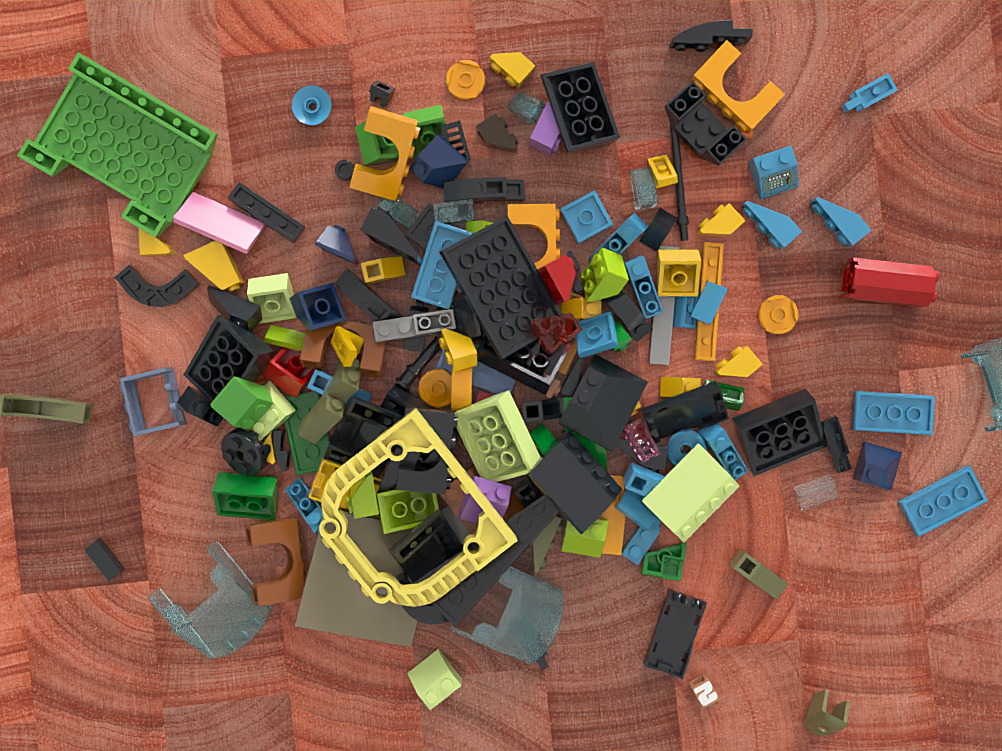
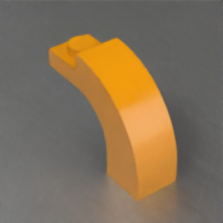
(461, 389)

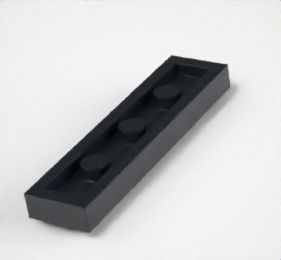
(266, 212)

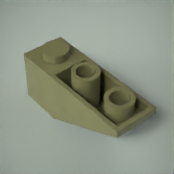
(545, 543)
(758, 574)

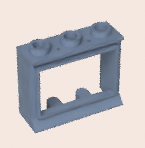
(133, 406)

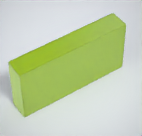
(285, 337)

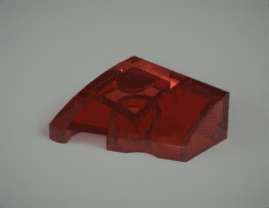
(555, 330)

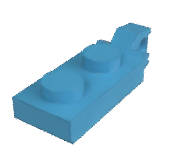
(870, 94)
(641, 542)

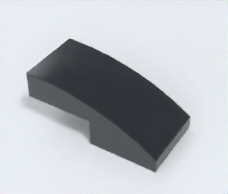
(576, 284)
(282, 456)

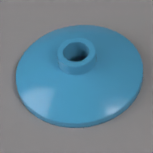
(305, 98)

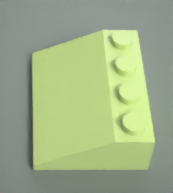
(497, 438)
(691, 493)

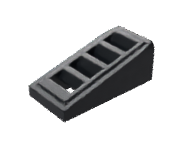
(446, 136)
(572, 379)

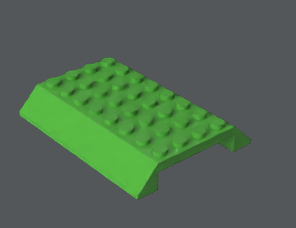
(125, 143)

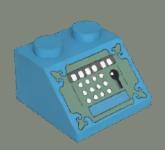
(774, 172)

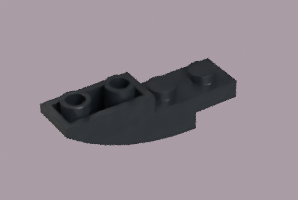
(703, 35)
(484, 190)
(365, 297)

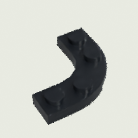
(156, 296)

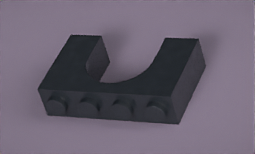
(433, 478)

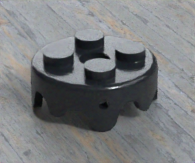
(247, 442)

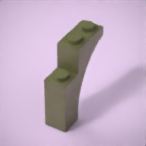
(331, 404)
(45, 408)

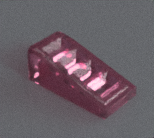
(643, 431)

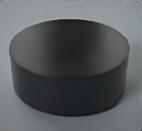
(344, 170)

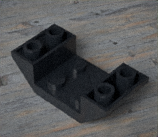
(700, 128)

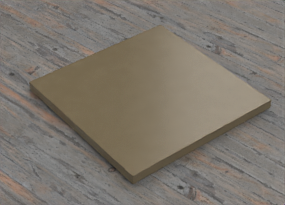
(336, 602)

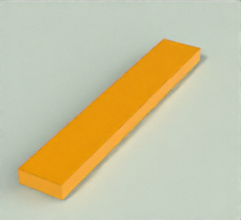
(710, 271)

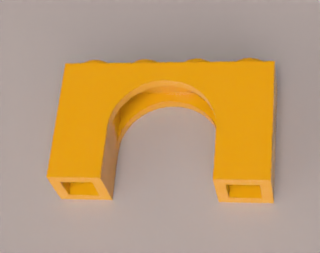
(746, 113)
(401, 132)
(542, 218)

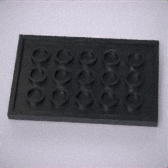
(500, 285)

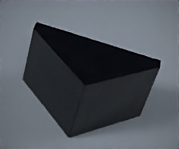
(658, 229)
(526, 492)

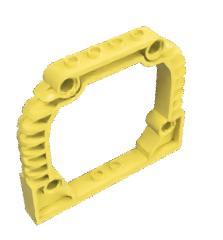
(491, 534)

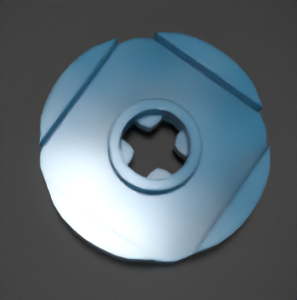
(681, 438)

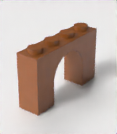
(318, 340)
(291, 583)

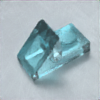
(526, 107)
(399, 210)
(454, 211)

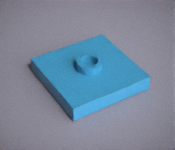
(586, 217)
(597, 335)
(632, 506)

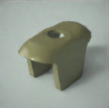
(819, 718)

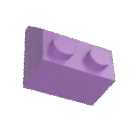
(546, 133)
(496, 493)

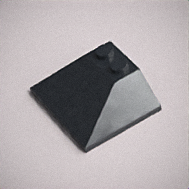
(603, 402)
(357, 429)
(426, 546)

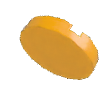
(465, 80)
(778, 314)
(436, 387)

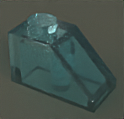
(643, 188)

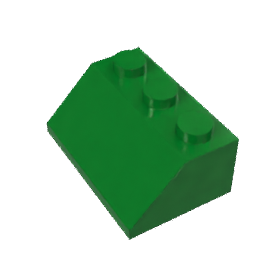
(246, 496)

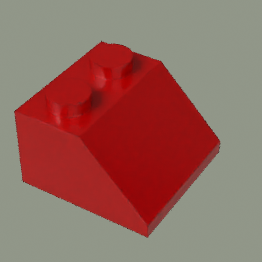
(559, 277)
(287, 372)

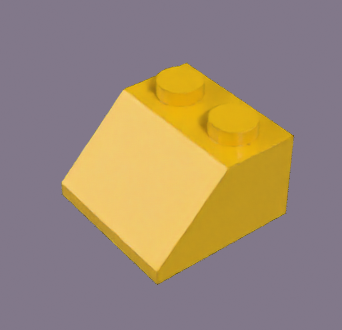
(678, 272)

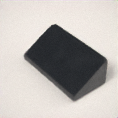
(104, 559)

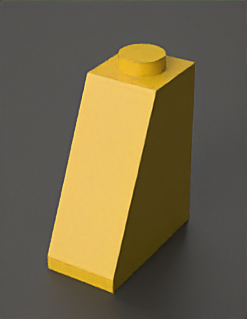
(217, 265)

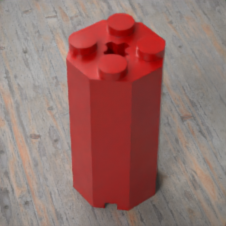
(889, 282)

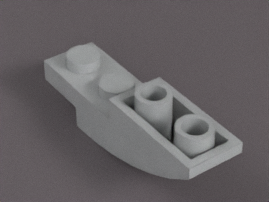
(413, 326)

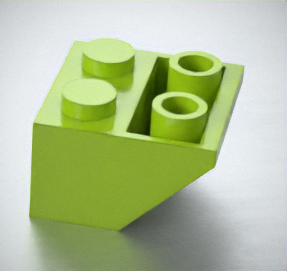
(604, 275)

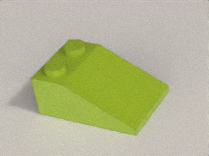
(404, 509)

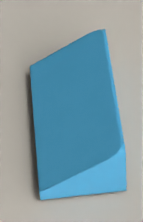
(708, 303)
(682, 311)

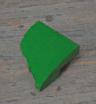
(665, 562)

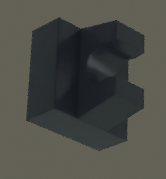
(381, 90)

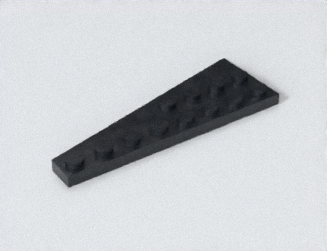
(464, 596)

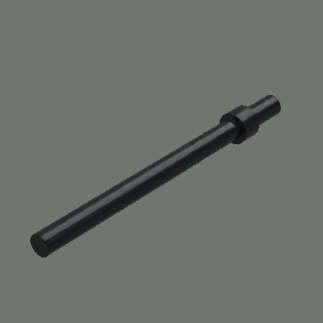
(682, 219)

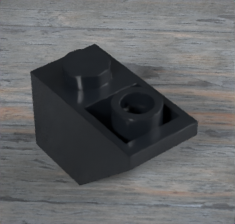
(198, 405)

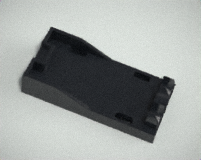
(687, 410)
(675, 634)

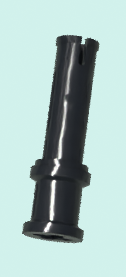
(413, 371)

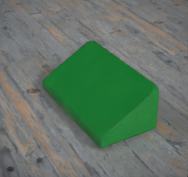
(732, 395)

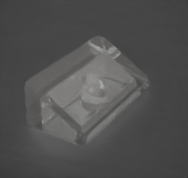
(815, 492)

